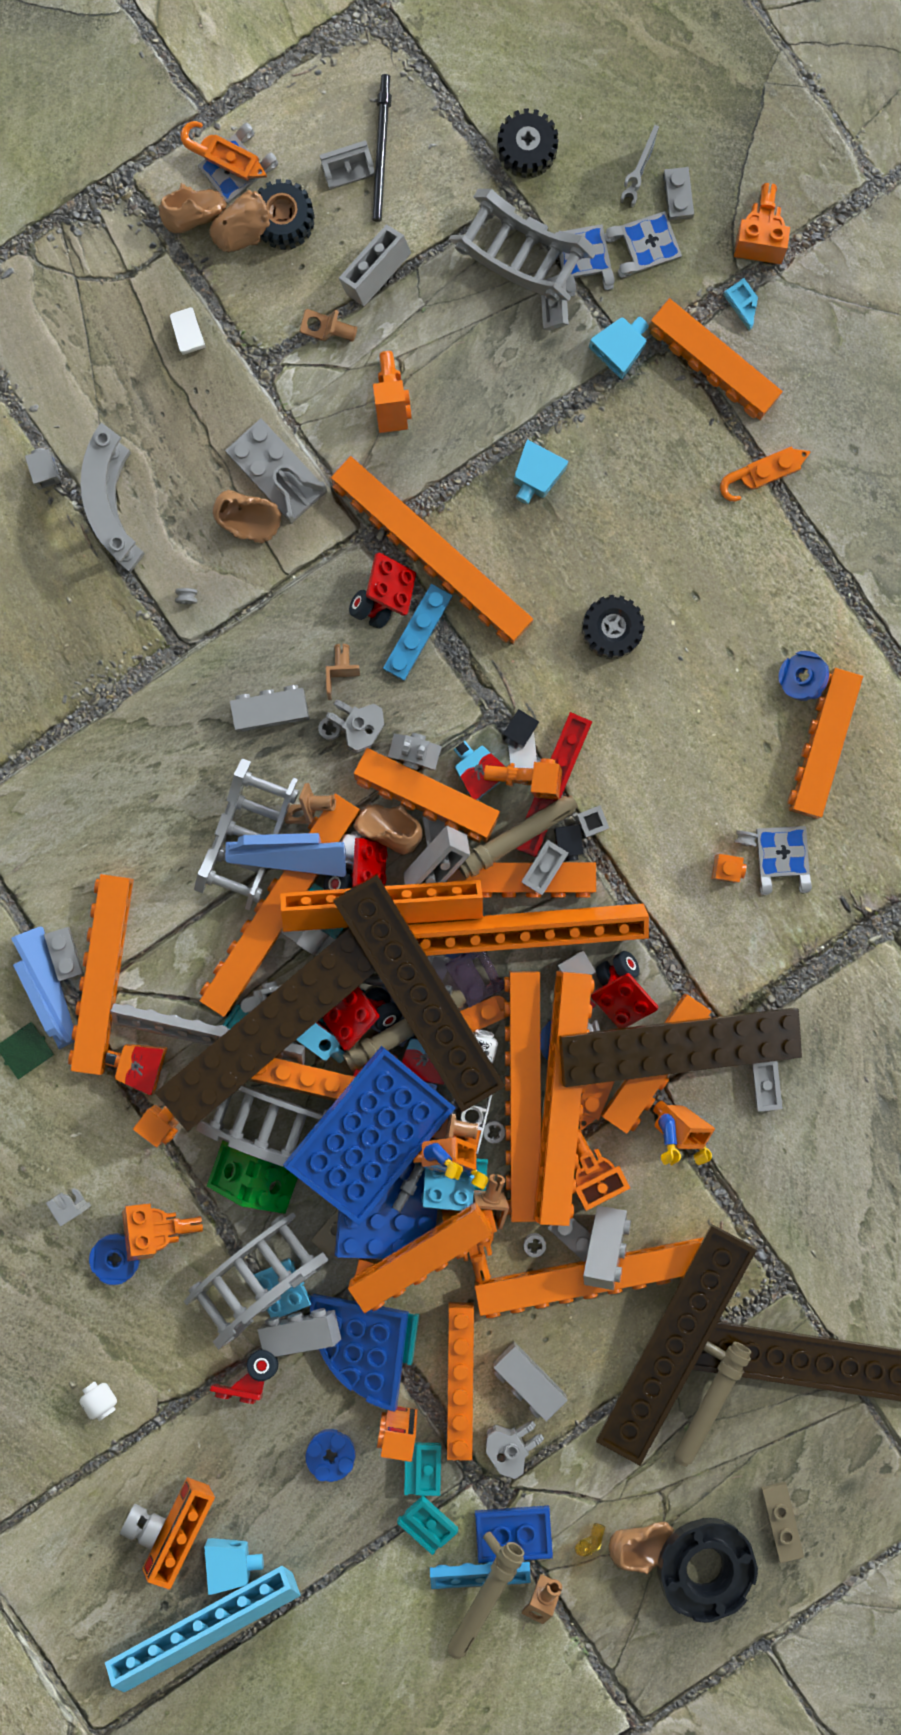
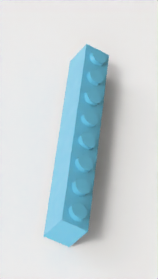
(202, 1629)

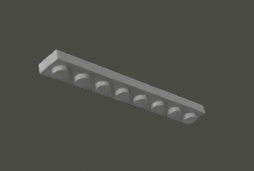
(184, 1029)

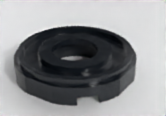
(723, 1594)

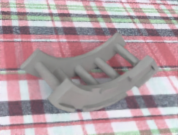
(534, 232)
(99, 477)
(227, 826)
(259, 1147)
(263, 1297)

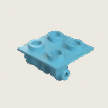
(447, 1193)
(292, 1299)

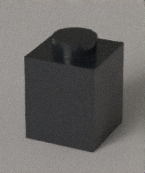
(520, 730)
(570, 840)

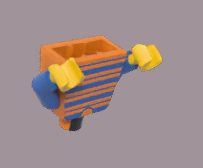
(683, 1130)
(451, 1157)

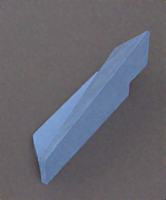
(289, 852)
(42, 985)

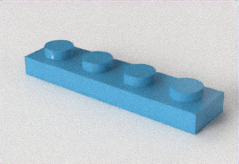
(417, 632)
(471, 1575)

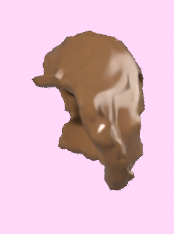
(190, 208)
(241, 223)
(247, 516)
(389, 827)
(639, 1547)

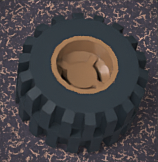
(290, 214)

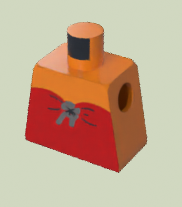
(138, 1066)

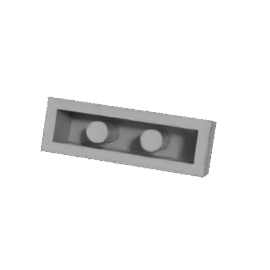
(375, 265)
(269, 708)
(439, 859)
(606, 1248)
(300, 1332)
(529, 1382)

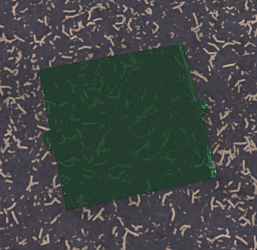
(25, 1050)

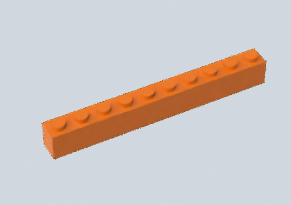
(431, 550)
(267, 925)
(533, 929)
(524, 1090)
(561, 1105)
(567, 1282)

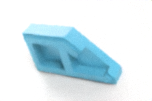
(743, 301)

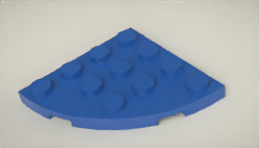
(369, 1349)

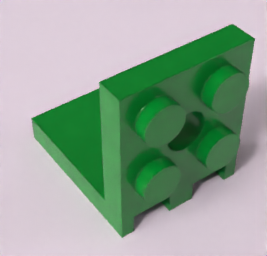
(251, 1180)

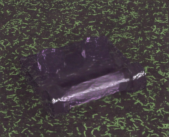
(468, 979)

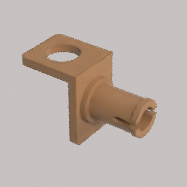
(328, 326)
(341, 669)
(309, 805)
(458, 1128)
(493, 1199)
(543, 1599)

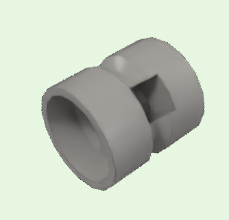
(150, 1531)

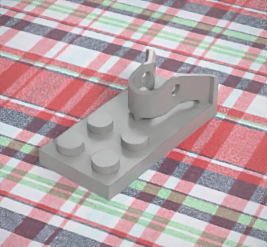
(276, 470)

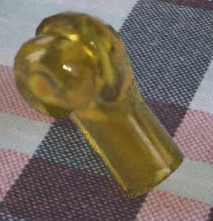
(591, 1543)

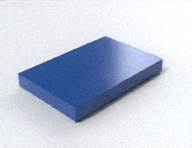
(521, 1525)

